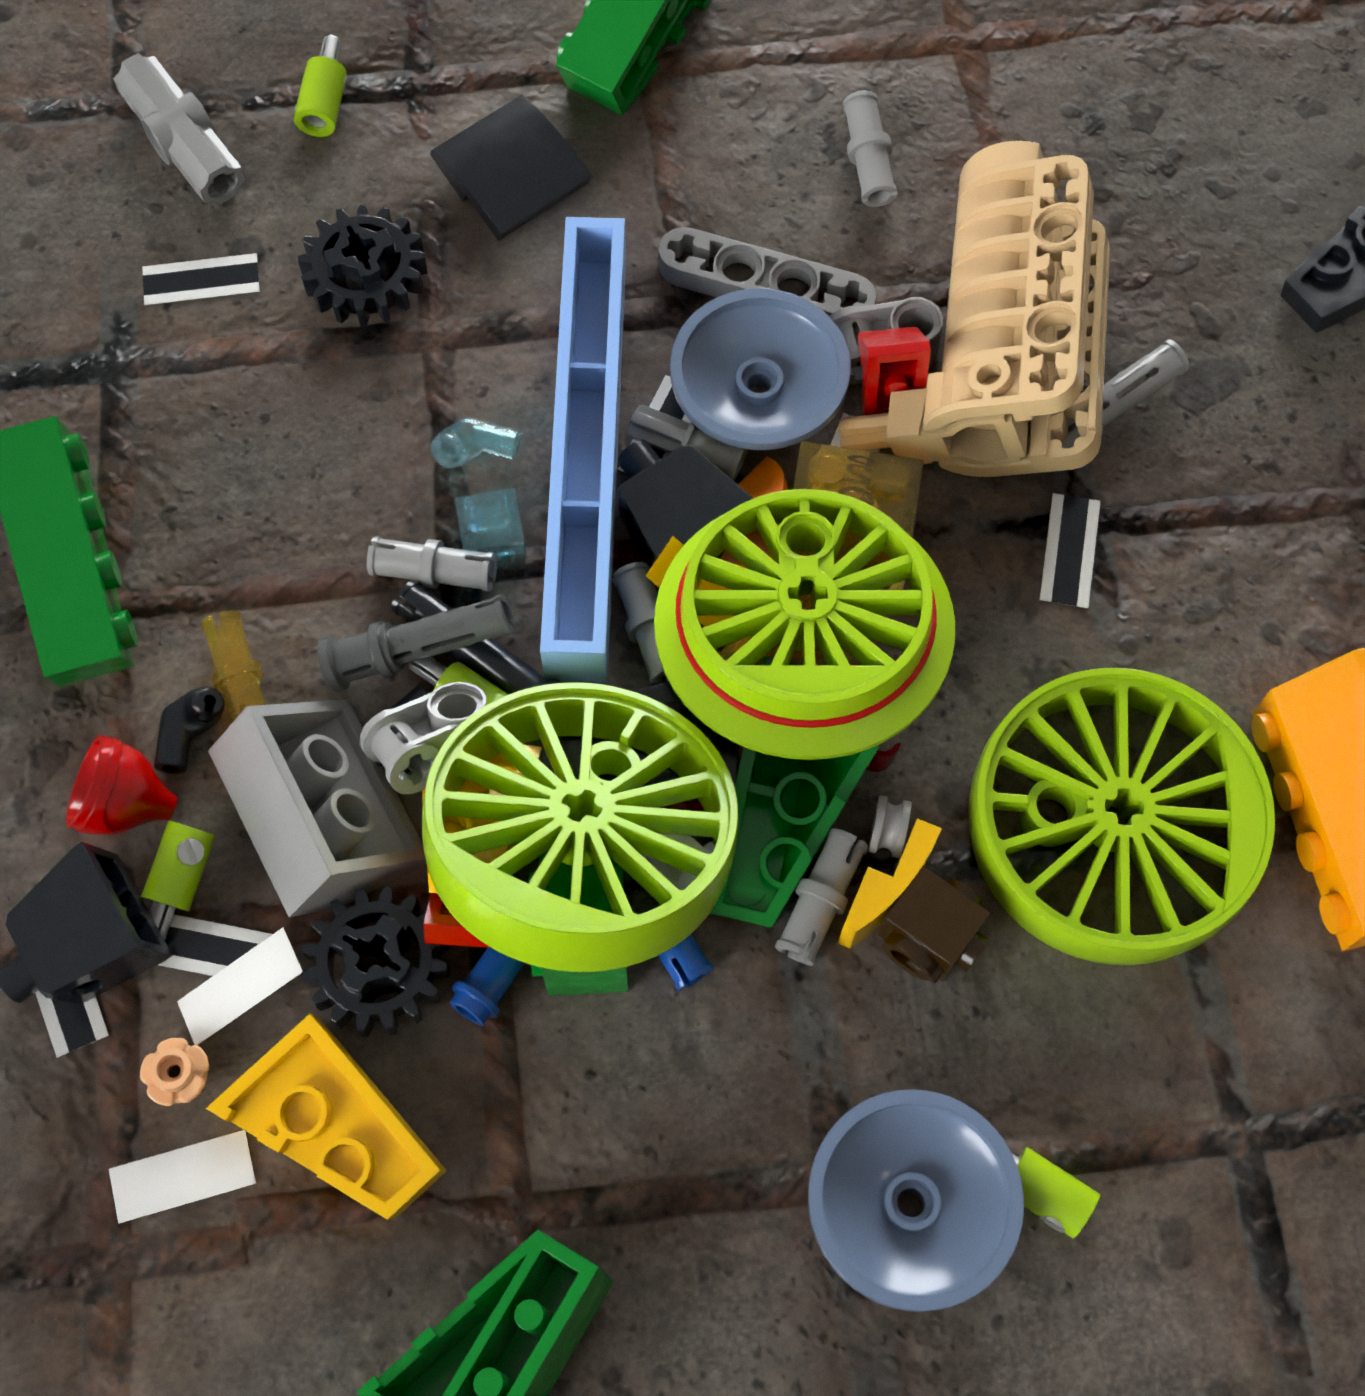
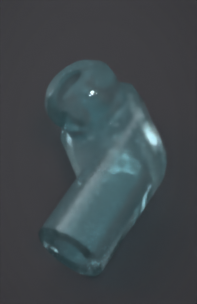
(472, 438)

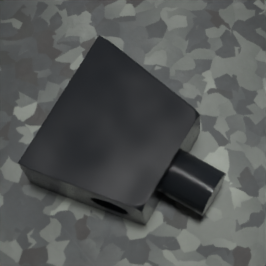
(671, 496)
(81, 931)

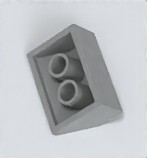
(315, 803)

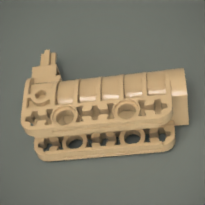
(1015, 327)

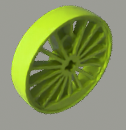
(1150, 823)
(579, 824)

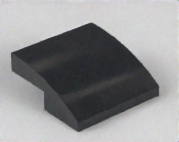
(511, 166)

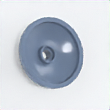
(765, 342)
(965, 1189)

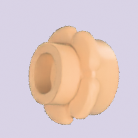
(184, 1087)

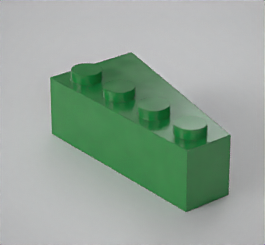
(62, 553)

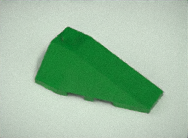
(781, 824)

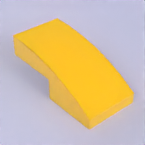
(881, 891)

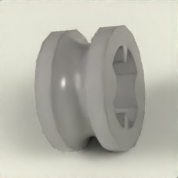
(889, 826)

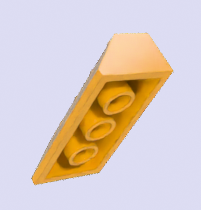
(1318, 759)

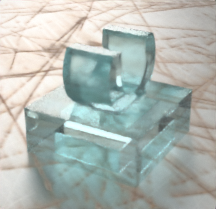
(491, 522)

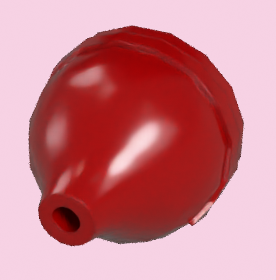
(116, 791)

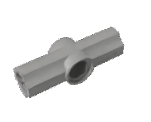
(179, 129)

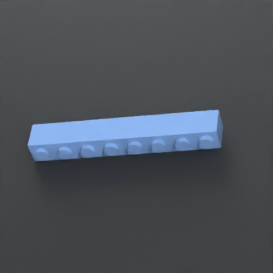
(584, 453)

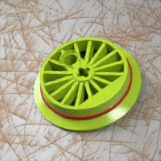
(804, 707)

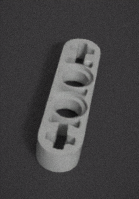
(768, 267)

